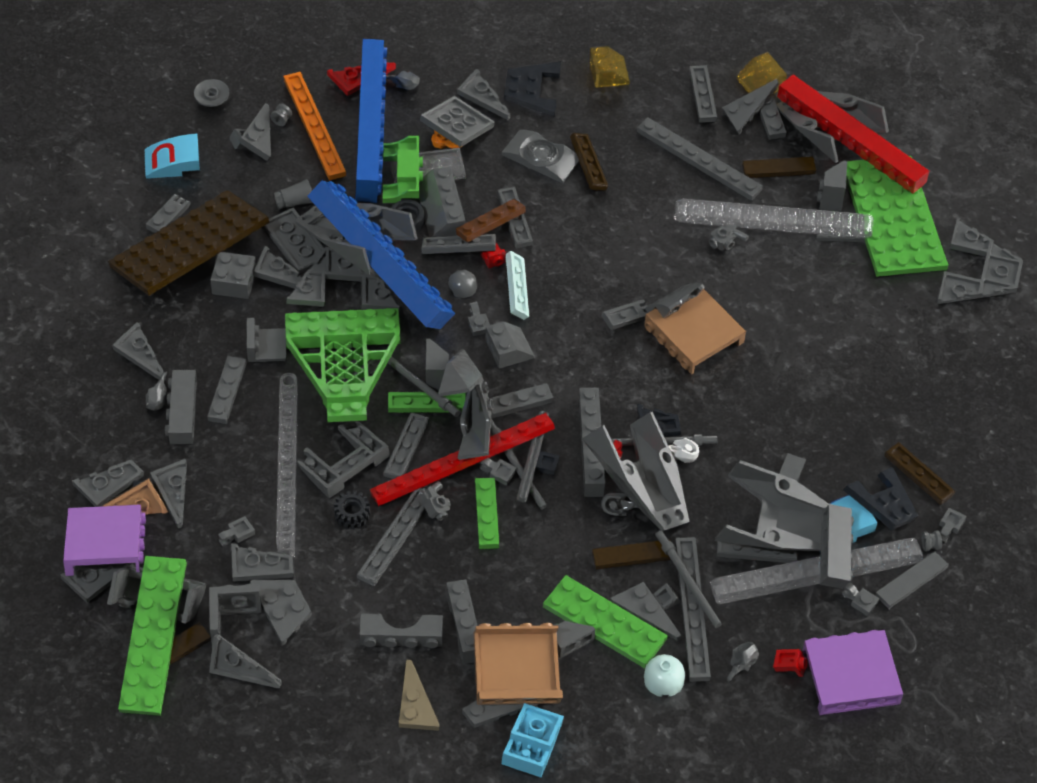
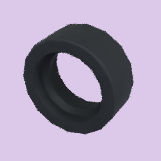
(413, 207)

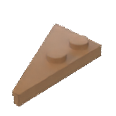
(141, 494)

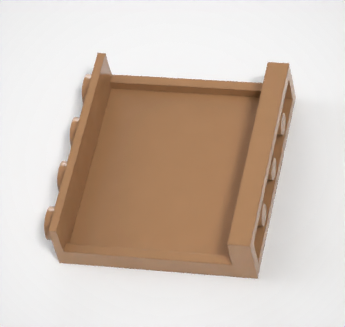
(695, 330)
(516, 664)

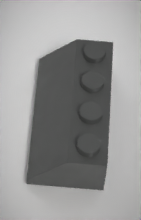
(440, 203)

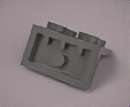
(265, 344)

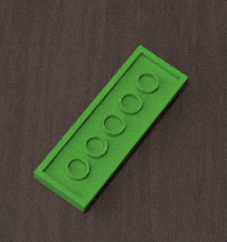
(611, 623)

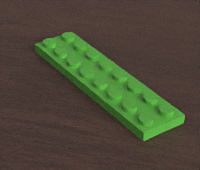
(152, 636)

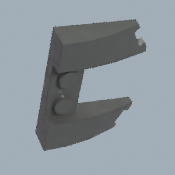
(331, 479)

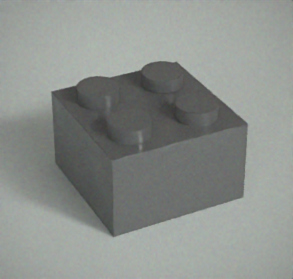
(233, 275)

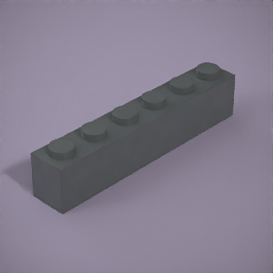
(590, 421)

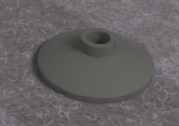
(211, 92)

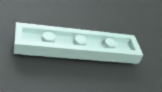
(517, 285)

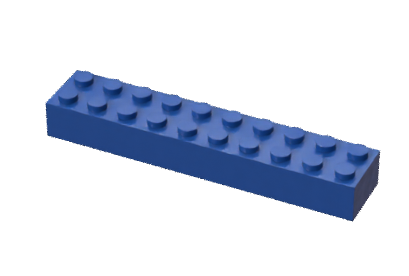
(371, 120)
(382, 255)

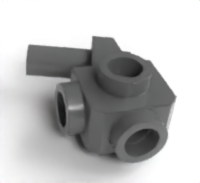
(723, 237)
(435, 505)

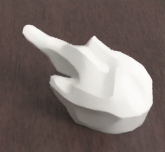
(685, 450)

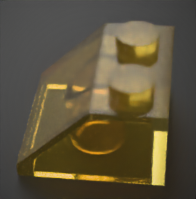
(608, 67)
(760, 72)

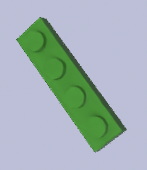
(420, 402)
(487, 513)

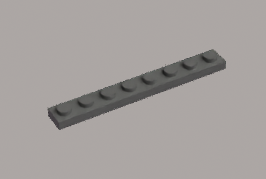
(699, 159)
(693, 614)

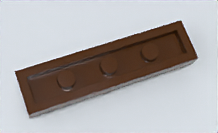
(490, 220)

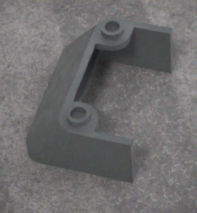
(126, 588)

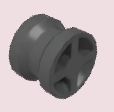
(281, 114)
(931, 540)

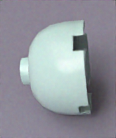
(664, 675)

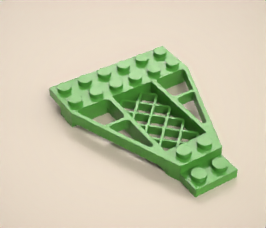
(343, 331)

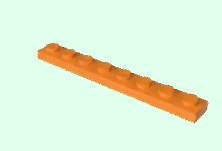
(314, 126)

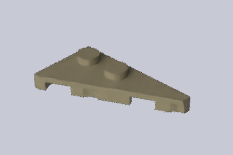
(415, 706)

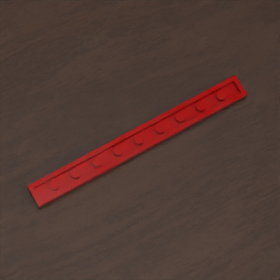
(451, 464)

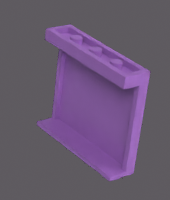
(104, 536)
(853, 672)

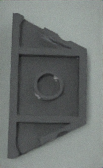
(283, 606)

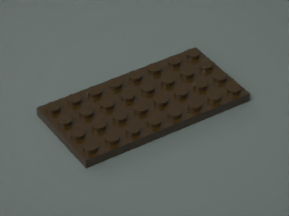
(188, 242)

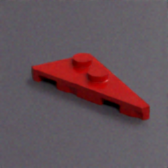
(350, 78)

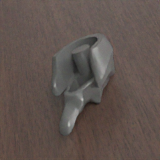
(405, 80)
(156, 395)
(616, 504)
(743, 658)

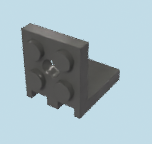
(232, 600)

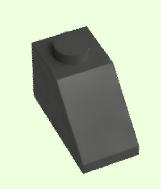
(572, 637)

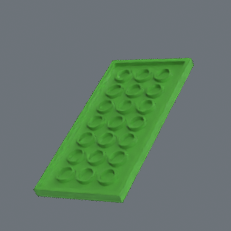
(903, 227)

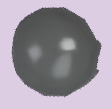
(462, 283)

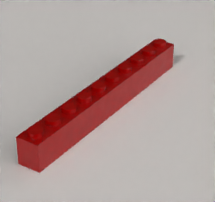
(853, 134)

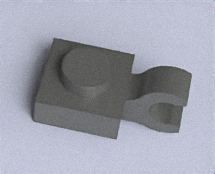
(477, 321)
(500, 471)
(951, 522)
(238, 530)
(862, 601)

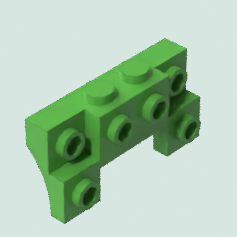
(408, 164)

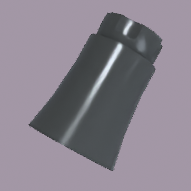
(293, 195)

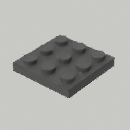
(457, 121)

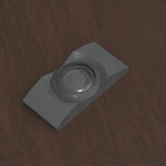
(541, 155)

